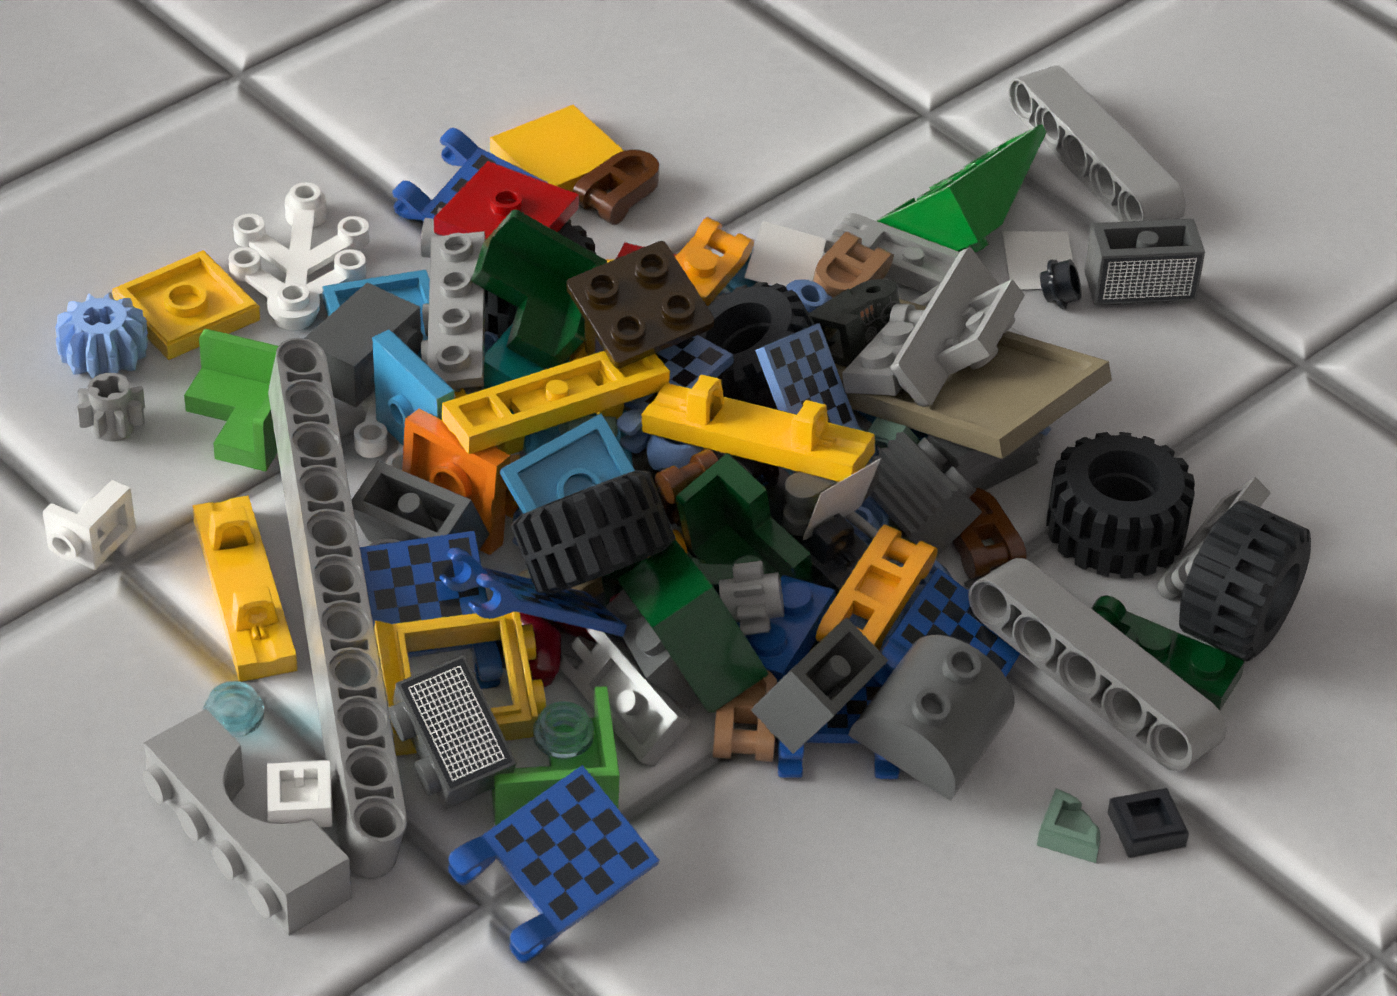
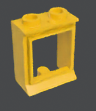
(518, 645)

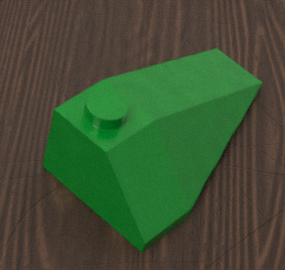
(973, 200)

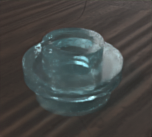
(236, 707)
(563, 730)

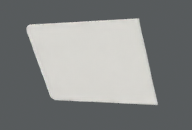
(1029, 253)
(784, 255)
(841, 498)

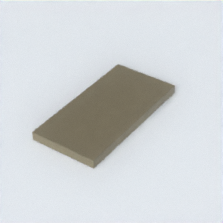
(1000, 402)

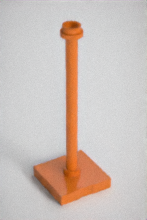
(439, 458)

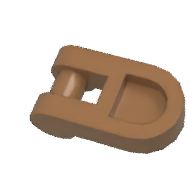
(850, 264)
(739, 711)

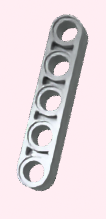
(1096, 147)
(1097, 664)

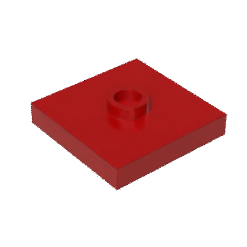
(498, 191)

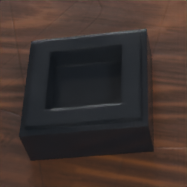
(1147, 822)

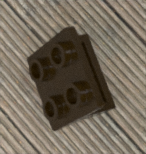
(638, 305)

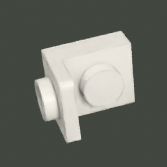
(95, 530)
(300, 792)

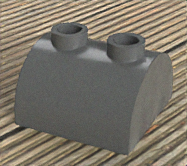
(937, 712)

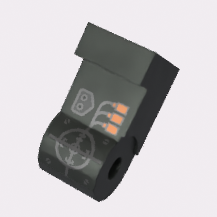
(857, 316)

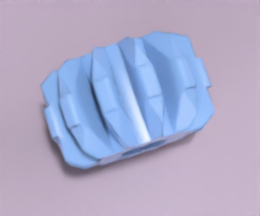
(101, 335)

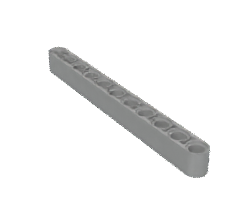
(336, 611)

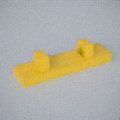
(549, 400)
(757, 432)
(244, 589)

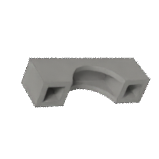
(286, 868)

